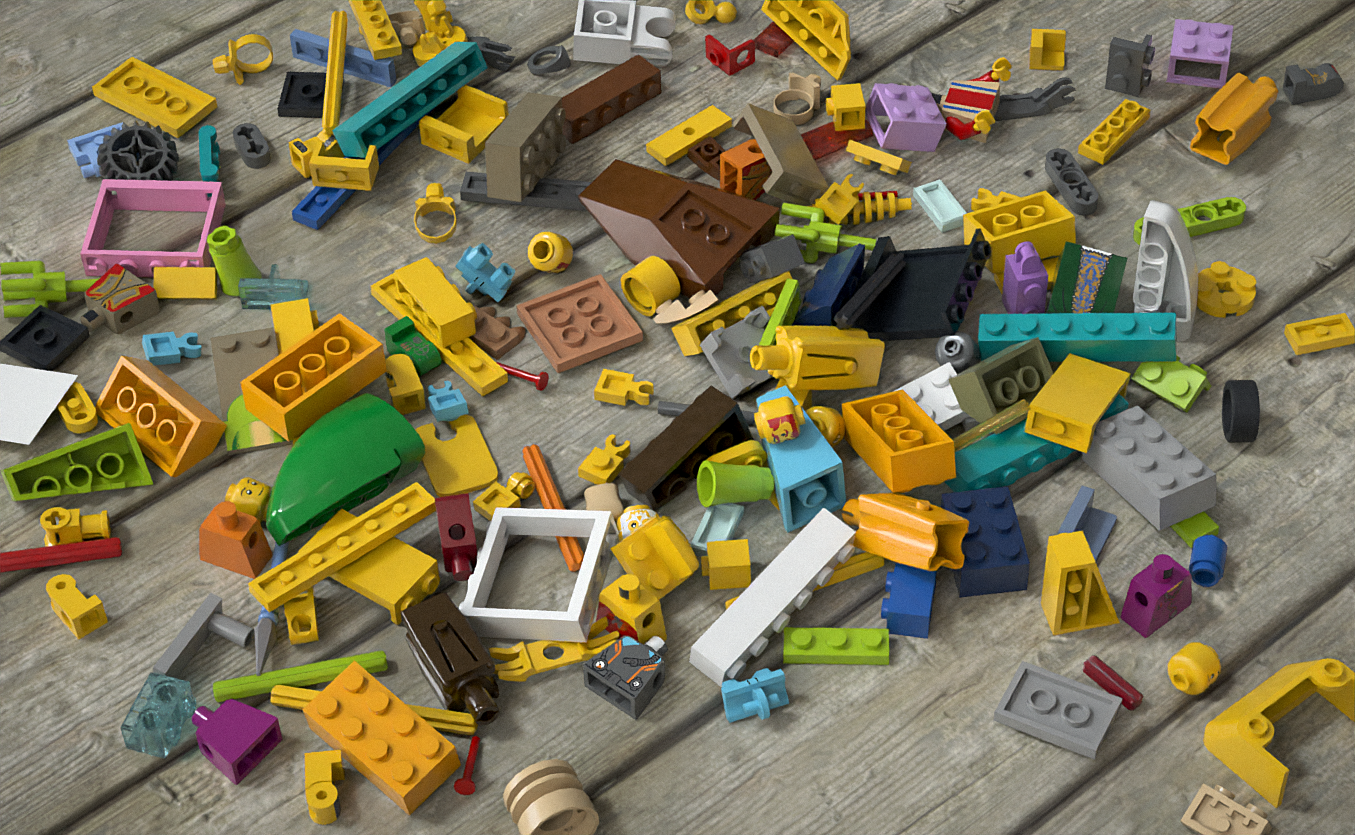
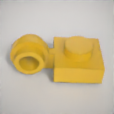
(497, 496)

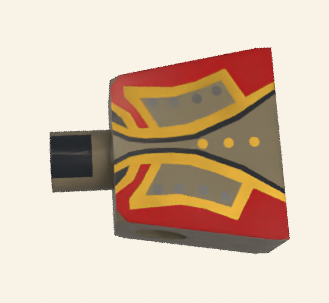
(119, 301)

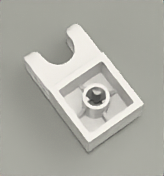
(620, 30)

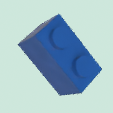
(910, 601)

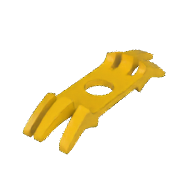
(531, 657)

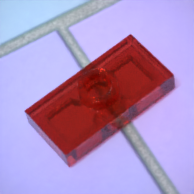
(773, 40)

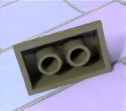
(1002, 381)

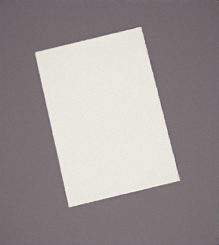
(28, 400)

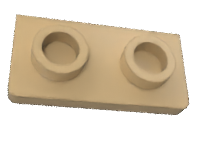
(1217, 814)

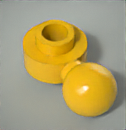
(724, 12)

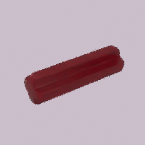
(1112, 682)

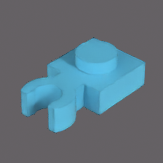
(167, 349)
(447, 403)

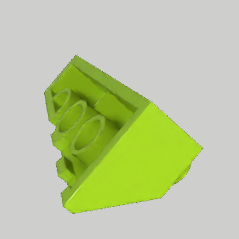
(89, 465)

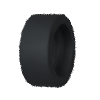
(1240, 411)

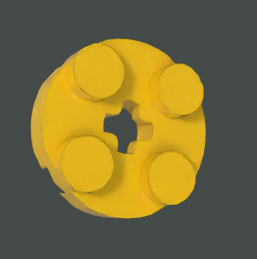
(1224, 277)

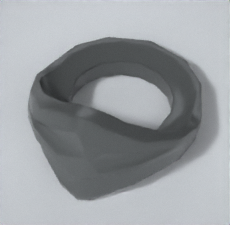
(556, 64)

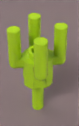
(818, 235)
(44, 287)

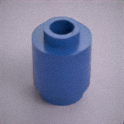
(1207, 560)

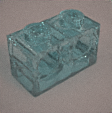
(158, 715)

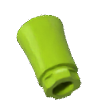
(231, 259)
(733, 483)

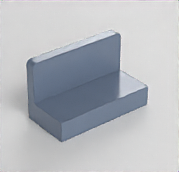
(1094, 522)

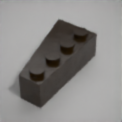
(675, 455)

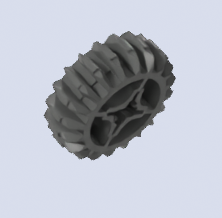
(121, 148)

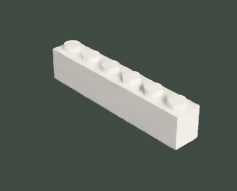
(772, 597)

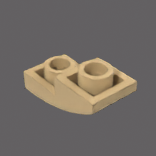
(675, 312)

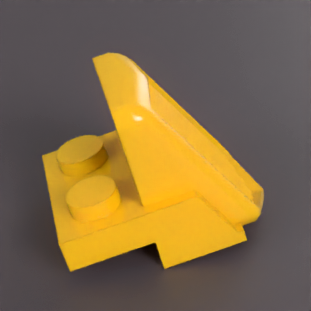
(657, 555)

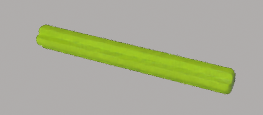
(296, 676)

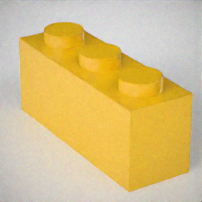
(435, 302)

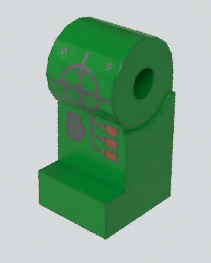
(405, 339)

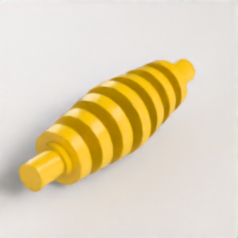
(879, 206)

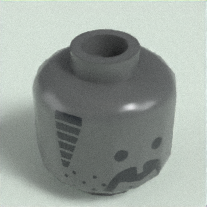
(958, 350)

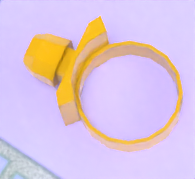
(431, 9)
(224, 63)
(435, 202)

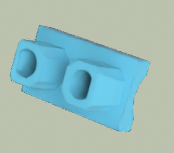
(482, 274)
(754, 696)

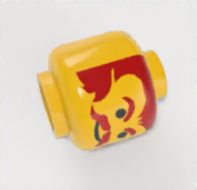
(550, 252)
(779, 420)

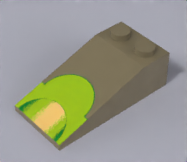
(234, 360)

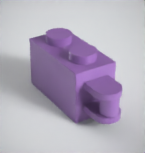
(1024, 281)

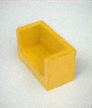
(343, 172)

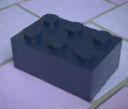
(992, 546)

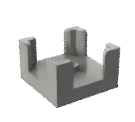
(731, 349)

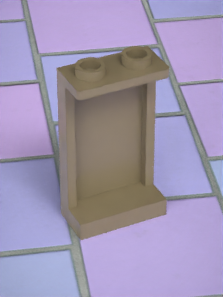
(793, 167)

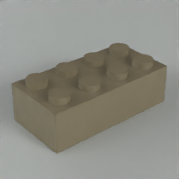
(524, 147)

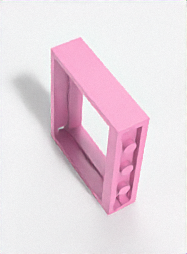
(150, 196)

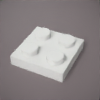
(936, 396)

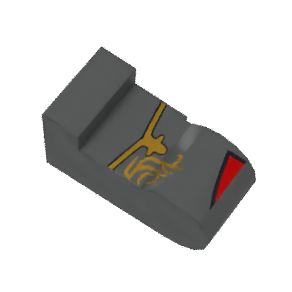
(1311, 83)

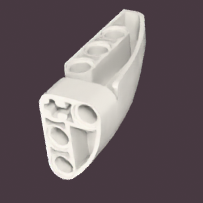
(1166, 268)

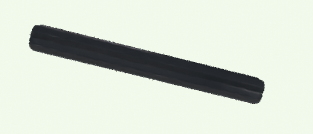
(869, 291)

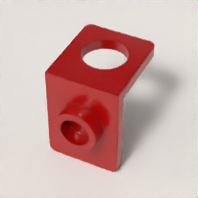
(727, 59)

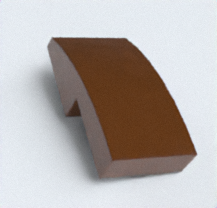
(707, 156)

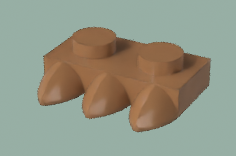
(494, 333)

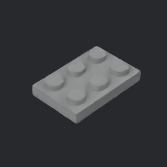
(1058, 709)

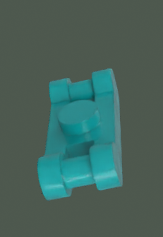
(209, 154)

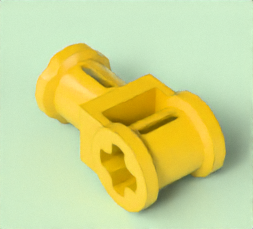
(73, 526)

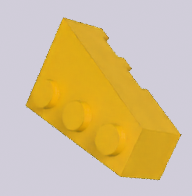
(1073, 587)

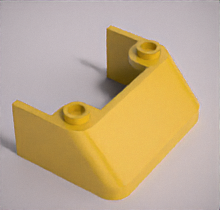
(1247, 726)

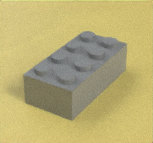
(1150, 468)

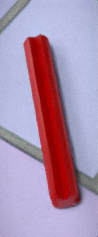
(60, 554)

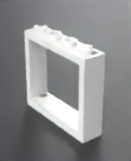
(539, 624)

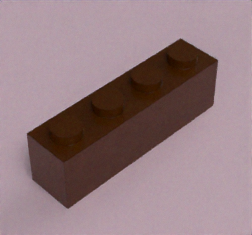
(609, 97)

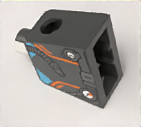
(627, 673)

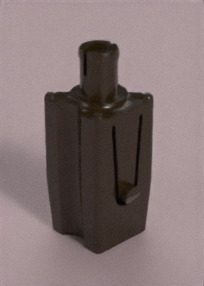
(452, 658)

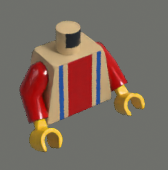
(973, 103)

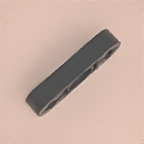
(1070, 192)

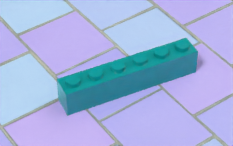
(410, 99)
(1087, 335)
(1010, 456)

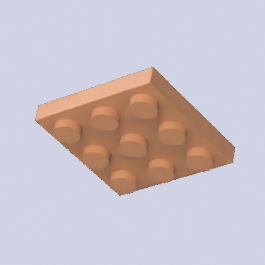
(579, 323)

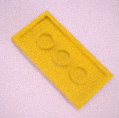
(155, 97)

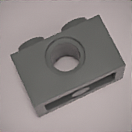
(771, 259)

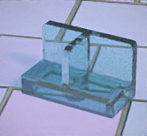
(262, 292)

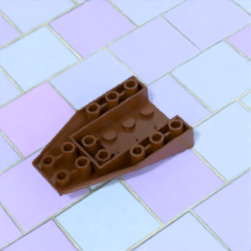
(678, 220)

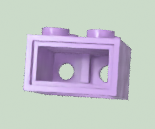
(1200, 43)
(913, 116)

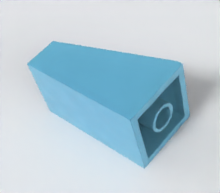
(804, 471)

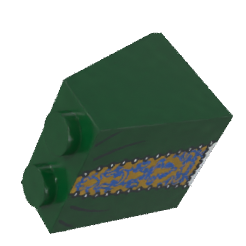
(1085, 281)

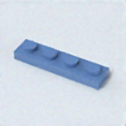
(356, 63)

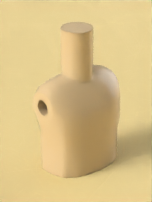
(604, 498)

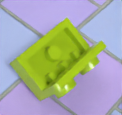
(1172, 381)

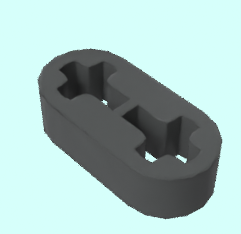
(247, 147)

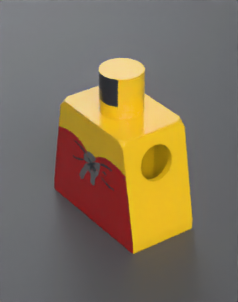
(631, 610)

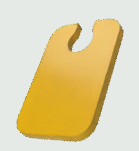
(459, 463)

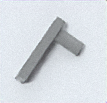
(205, 620)

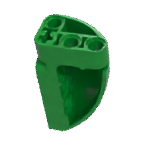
(341, 464)

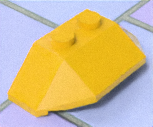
(818, 28)

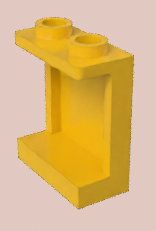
(465, 124)

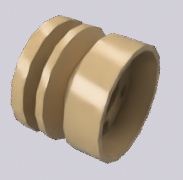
(550, 801)

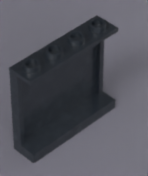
(927, 294)

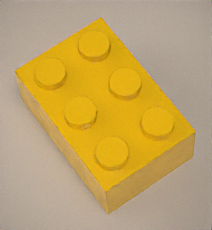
(1029, 218)

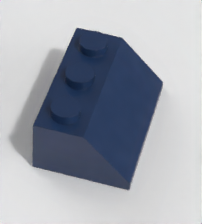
(832, 288)

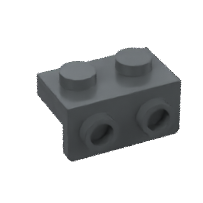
(1129, 65)

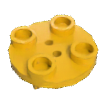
(437, 40)

